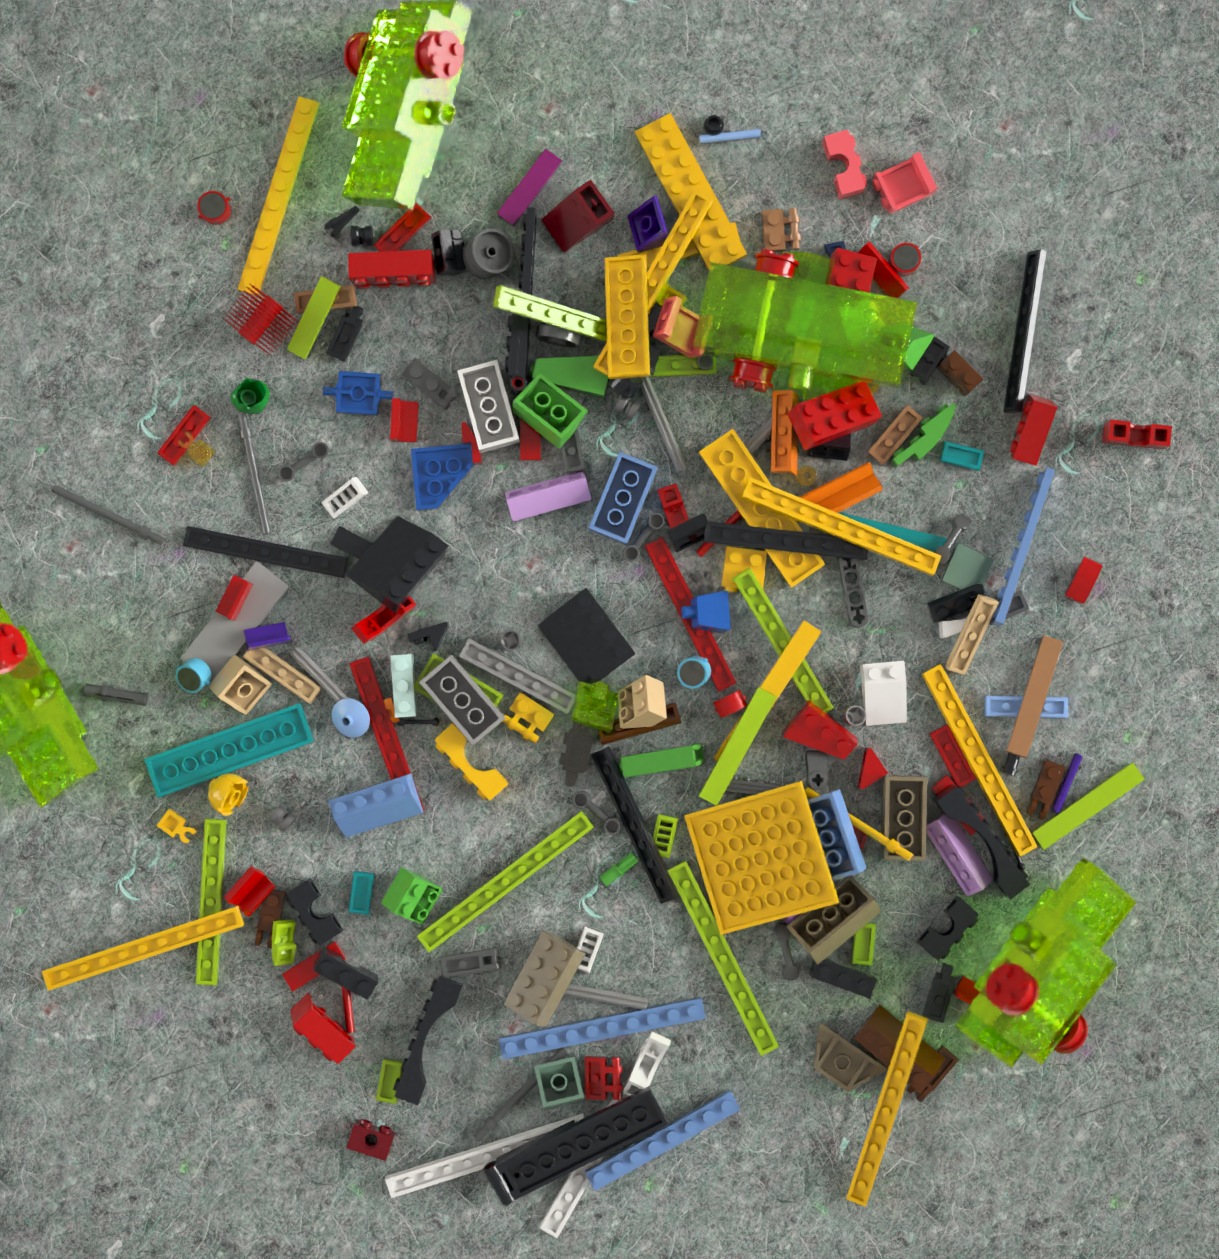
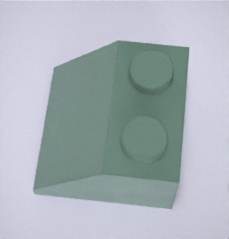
(559, 1083)

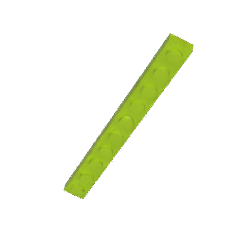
(505, 881)
(723, 958)

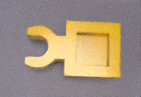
(173, 824)

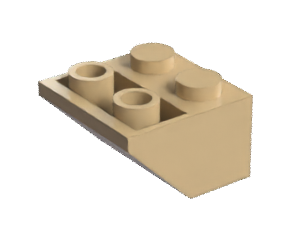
(642, 703)

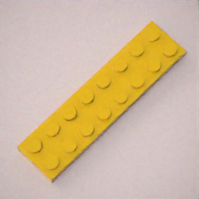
(680, 177)
(732, 468)

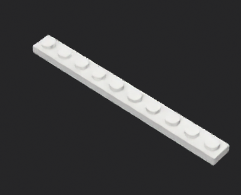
(463, 1162)

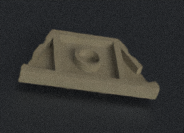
(843, 1061)

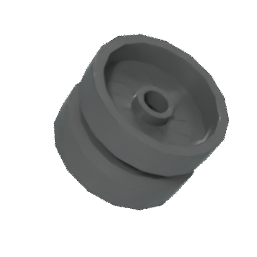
(488, 253)
(557, 336)

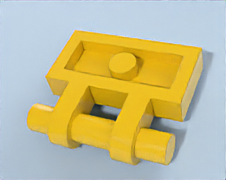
(531, 712)

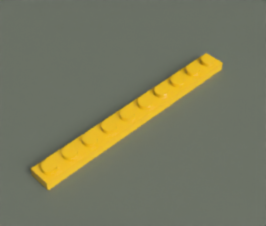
(278, 195)
(669, 256)
(841, 526)
(979, 760)
(143, 948)
(887, 1108)

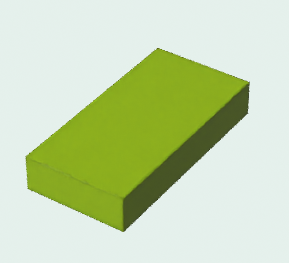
(863, 945)
(389, 1073)

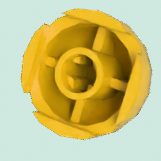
(227, 792)

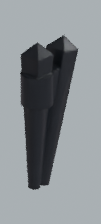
(341, 221)

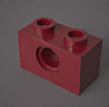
(359, 1143)

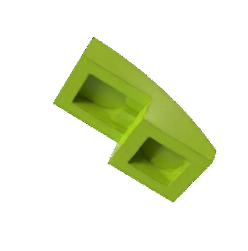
(282, 942)

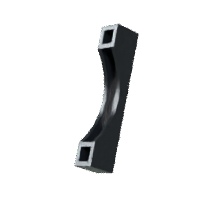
(1005, 872)
(413, 1080)

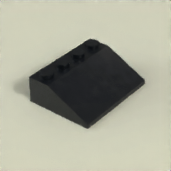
(397, 563)
(586, 638)

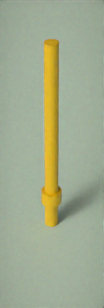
(891, 845)

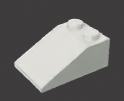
(884, 692)

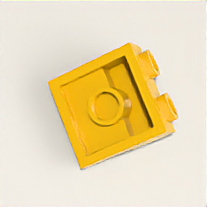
(740, 559)

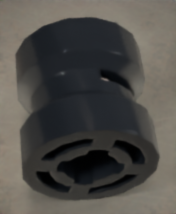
(362, 235)

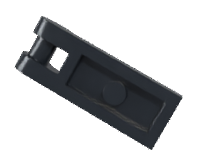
(954, 603)

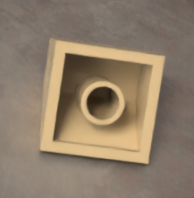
(239, 685)

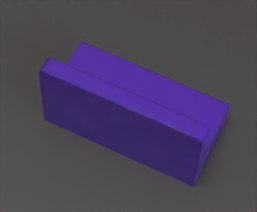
(266, 636)

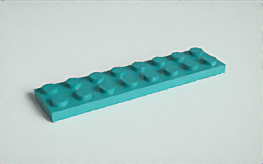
(229, 750)

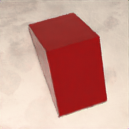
(870, 770)

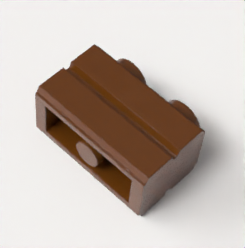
(959, 373)

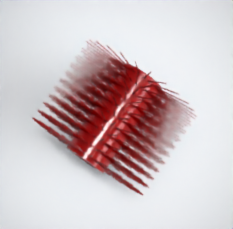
(260, 319)

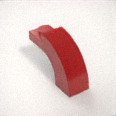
(380, 621)

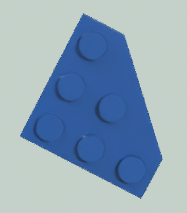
(438, 472)

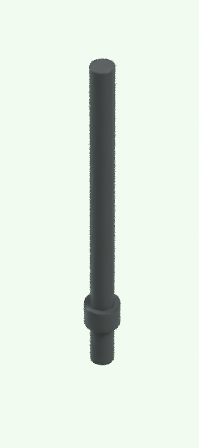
(246, 435)
(143, 532)
(492, 1122)

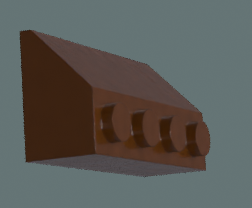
(881, 1036)

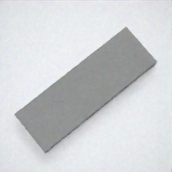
(225, 637)

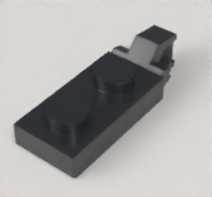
(346, 334)
(940, 994)

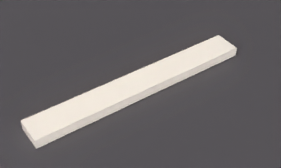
(569, 1195)

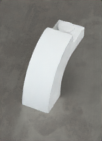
(646, 1063)

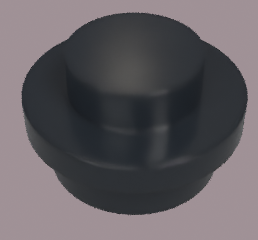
(713, 125)

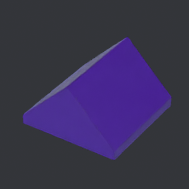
(648, 225)

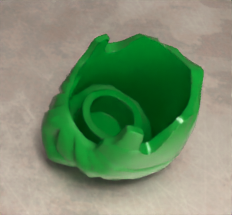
(250, 396)

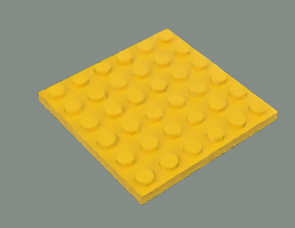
(761, 858)

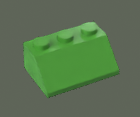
(549, 410)

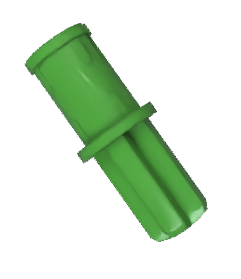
(618, 869)

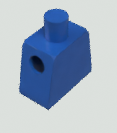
(709, 612)

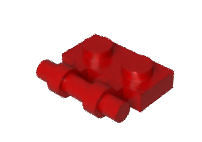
(596, 1078)

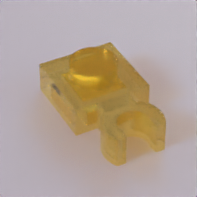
(198, 451)

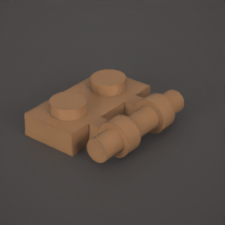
(774, 229)

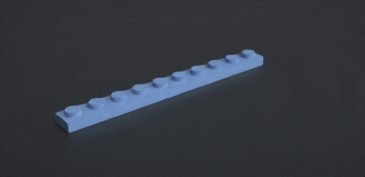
(602, 1028)

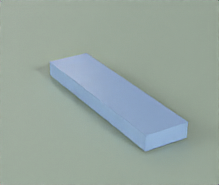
(1009, 706)

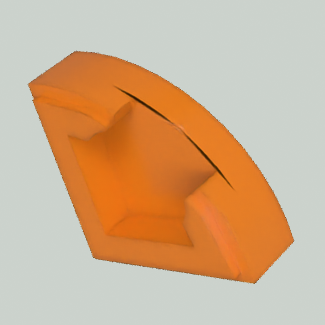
(389, 704)

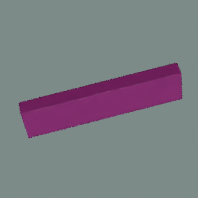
(529, 187)

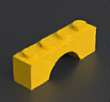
(453, 743)

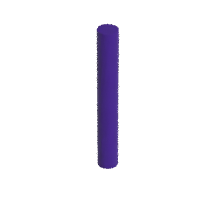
(1067, 783)

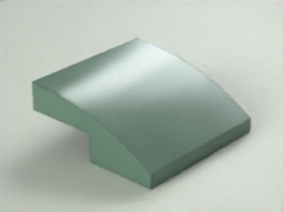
(966, 568)

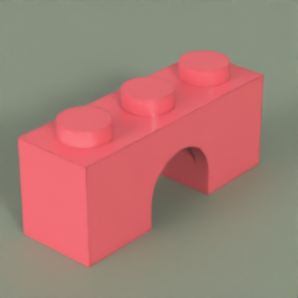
(840, 147)

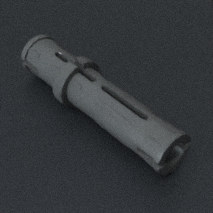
(106, 693)

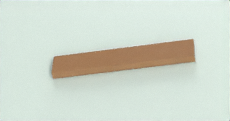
(1034, 696)

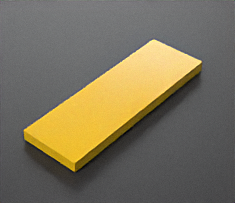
(627, 317)

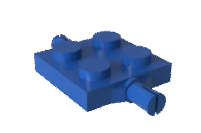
(358, 393)

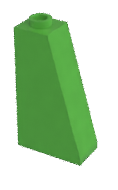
(572, 374)
(662, 760)

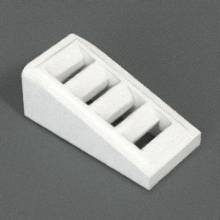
(355, 497)
(952, 627)
(587, 931)

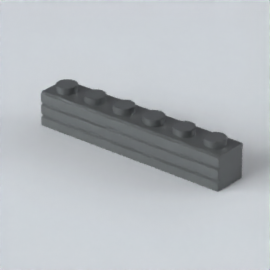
(751, 787)

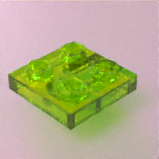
(595, 705)

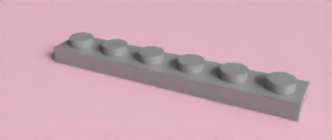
(518, 676)

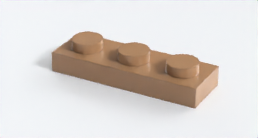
(345, 298)
(894, 435)

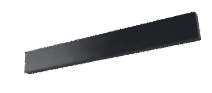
(1024, 331)
(782, 540)
(265, 552)
(635, 825)

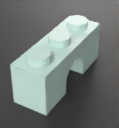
(403, 685)

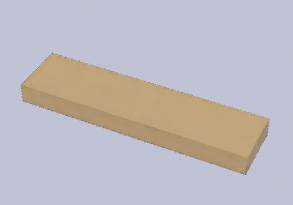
(971, 634)
(284, 673)

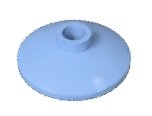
(355, 713)

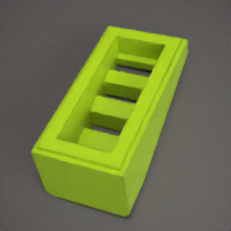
(669, 819)

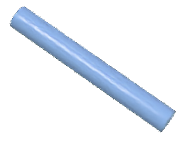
(730, 136)

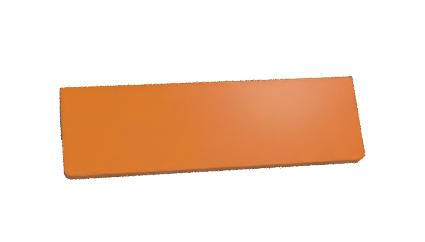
(784, 438)
(846, 489)

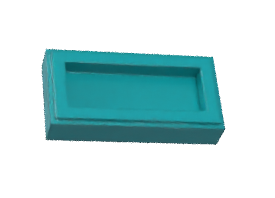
(961, 456)
(361, 892)

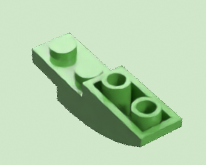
(931, 433)

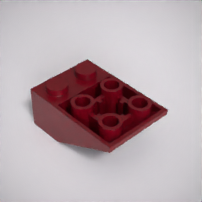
(578, 216)

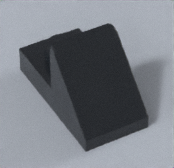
(435, 633)

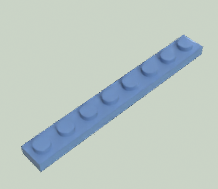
(1024, 537)
(662, 1140)

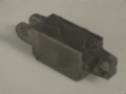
(577, 752)

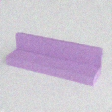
(548, 496)
(958, 854)

